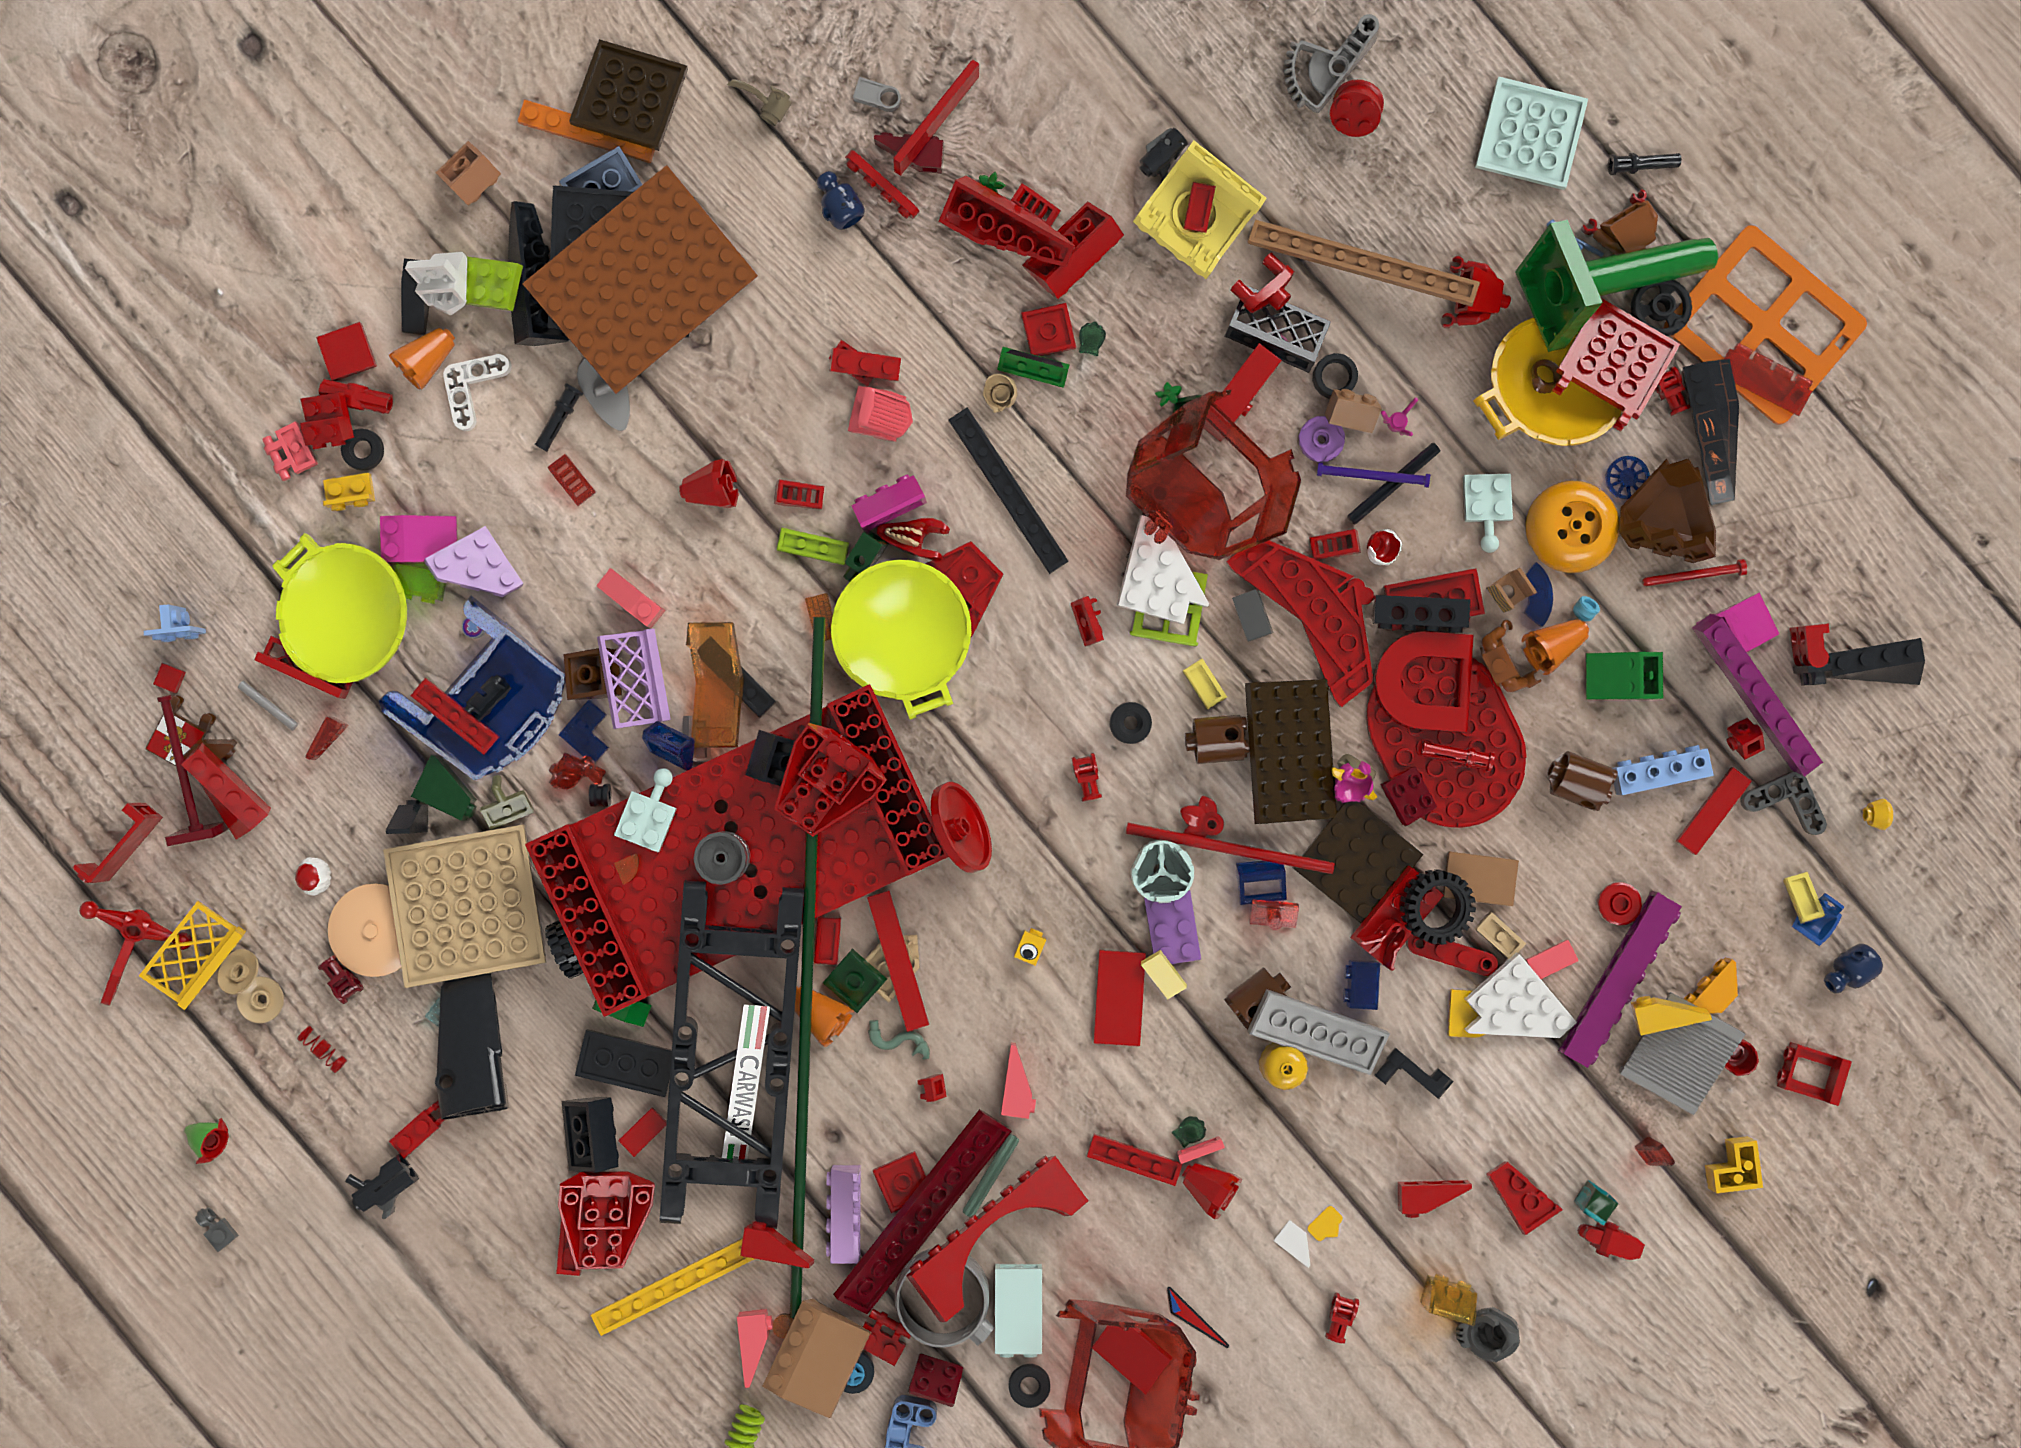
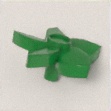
(991, 182)
(1168, 394)

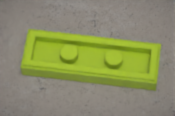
(813, 546)

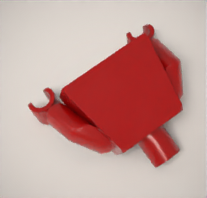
(1488, 297)

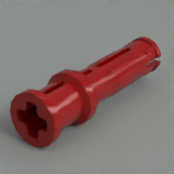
(1468, 757)

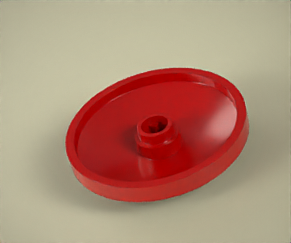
(961, 827)

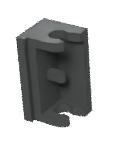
(1252, 615)

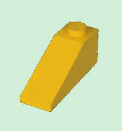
(1659, 1014)

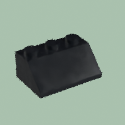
(590, 1134)

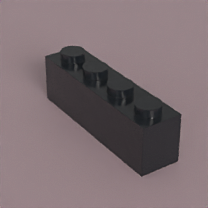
(1888, 662)

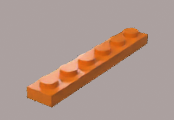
(558, 123)

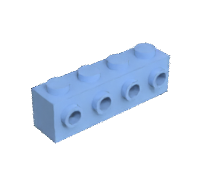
(1662, 771)

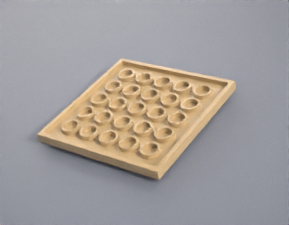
(464, 906)

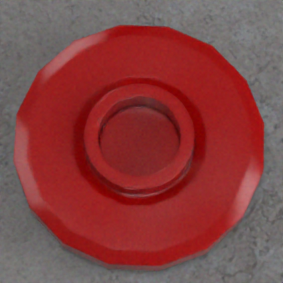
(1619, 903)

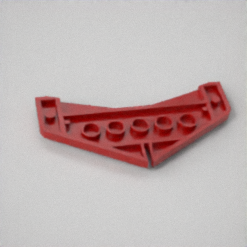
(1329, 618)

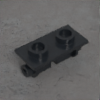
(495, 689)

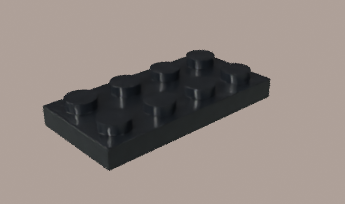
(624, 1063)

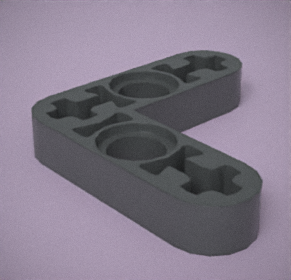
(1788, 791)

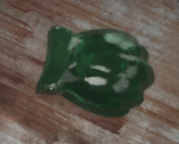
(1091, 338)
(1190, 1131)

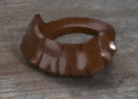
(1540, 385)

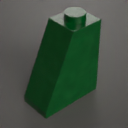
(444, 790)

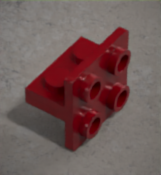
(1408, 796)
(936, 1380)

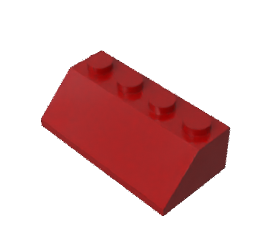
(1093, 234)

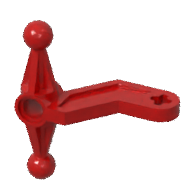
(134, 927)

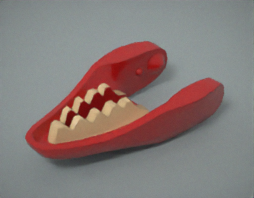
(910, 535)

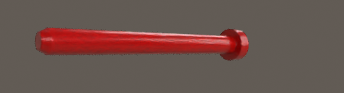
(1740, 568)

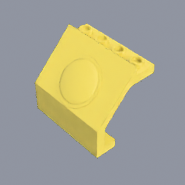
(1231, 210)

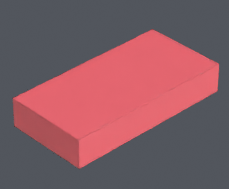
(1552, 959)
(1200, 1149)

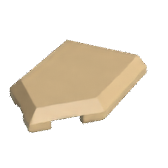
(877, 960)

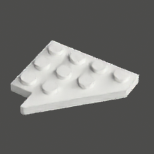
(1158, 579)
(1517, 1004)

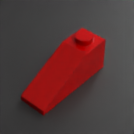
(1425, 1196)
(770, 1245)

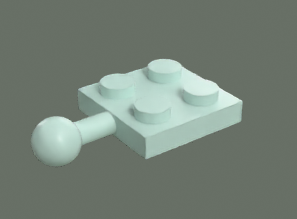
(1488, 500)
(645, 818)

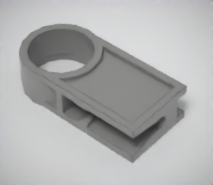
(870, 94)

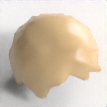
(999, 392)

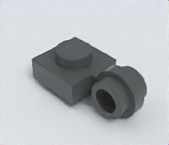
(220, 1232)

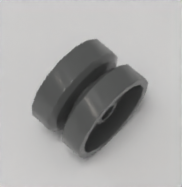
(714, 869)

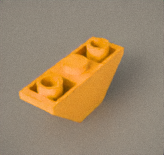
(1717, 989)

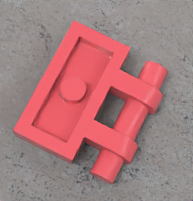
(292, 442)

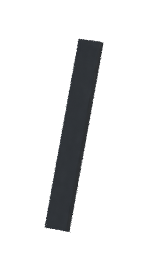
(1008, 490)

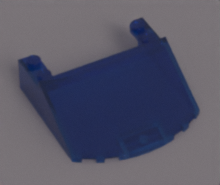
(517, 718)

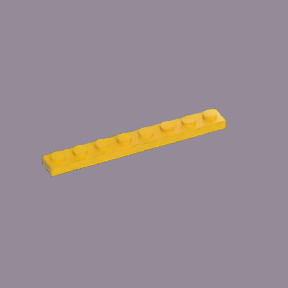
(669, 1287)

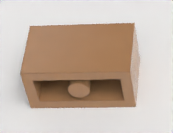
(1353, 410)

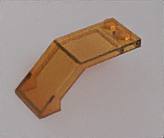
(717, 684)

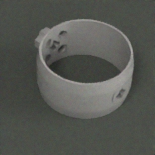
(977, 1330)

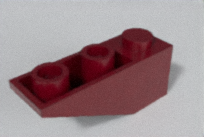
(929, 158)

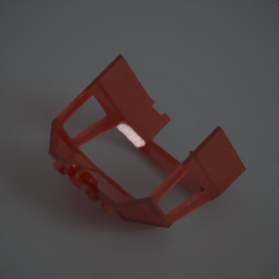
(1187, 502)
(1149, 1419)

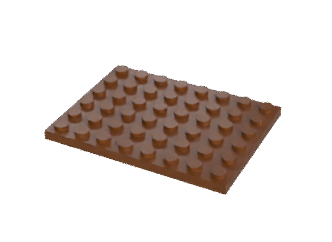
(640, 279)

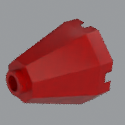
(711, 485)
(1211, 1187)

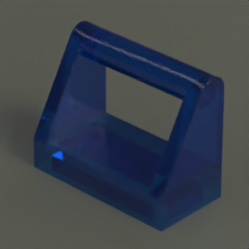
(669, 745)
(1260, 871)

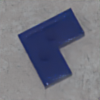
(580, 728)

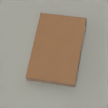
(1488, 877)

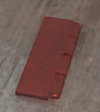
(1766, 383)

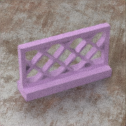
(651, 672)

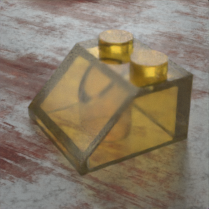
(1450, 1299)

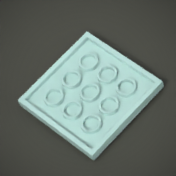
(1531, 133)

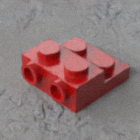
(326, 420)

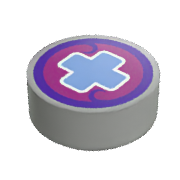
(471, 630)

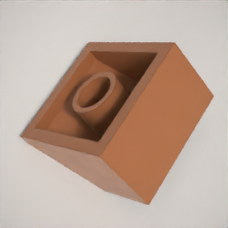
(468, 173)

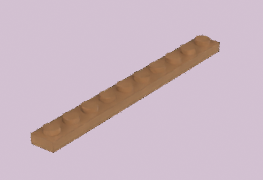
(1364, 263)

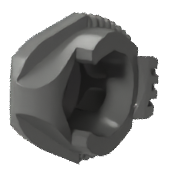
(1492, 1336)

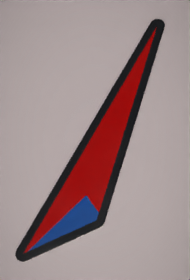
(1186, 1313)

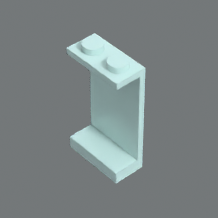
(1018, 1309)

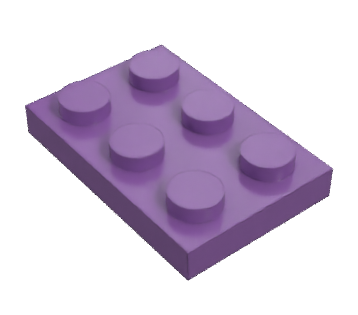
(1173, 929)

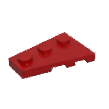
(1522, 1199)

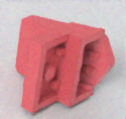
(880, 414)

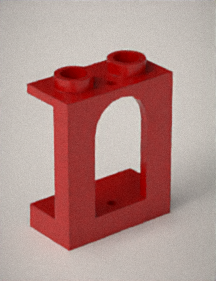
(1835, 1082)

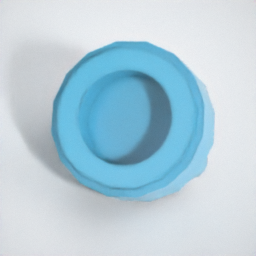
(1586, 608)

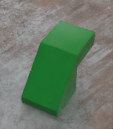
(633, 1014)

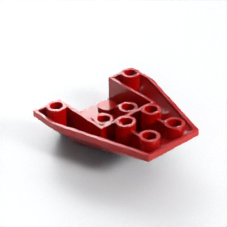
(826, 779)
(604, 1216)

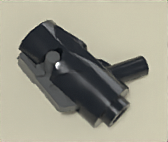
(1162, 152)

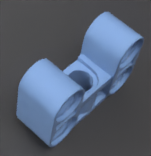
(901, 1423)

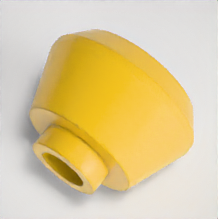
(1878, 814)

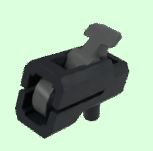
(384, 1188)

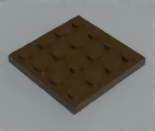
(628, 95)
(1365, 856)

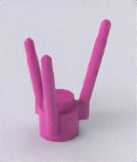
(1399, 420)

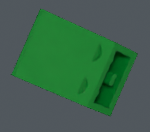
(1624, 676)

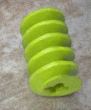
(746, 1429)

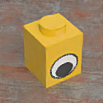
(1030, 946)

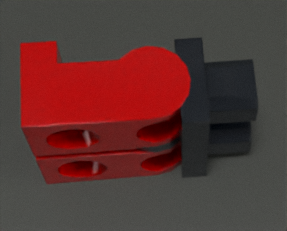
(1810, 653)

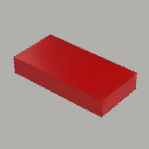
(1199, 207)
(827, 940)
(643, 1132)

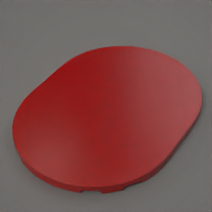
(1461, 793)

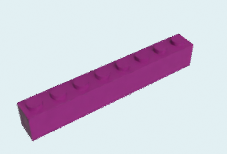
(1757, 694)
(1620, 979)

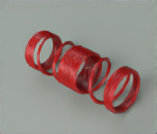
(321, 1048)

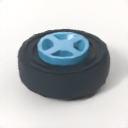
(861, 1380)

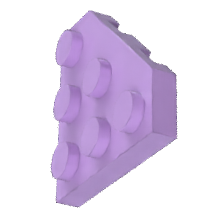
(475, 564)

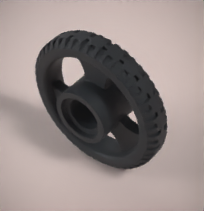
(1674, 321)

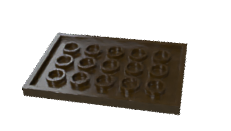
(1290, 751)

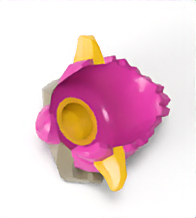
(1353, 780)

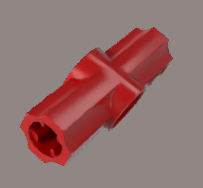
(359, 396)

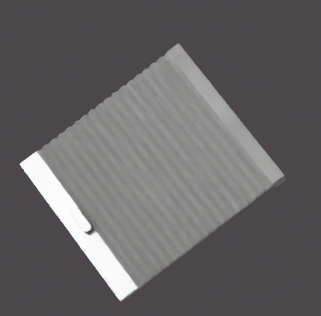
(1683, 1060)

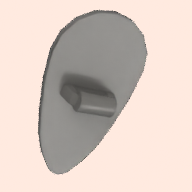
(609, 406)

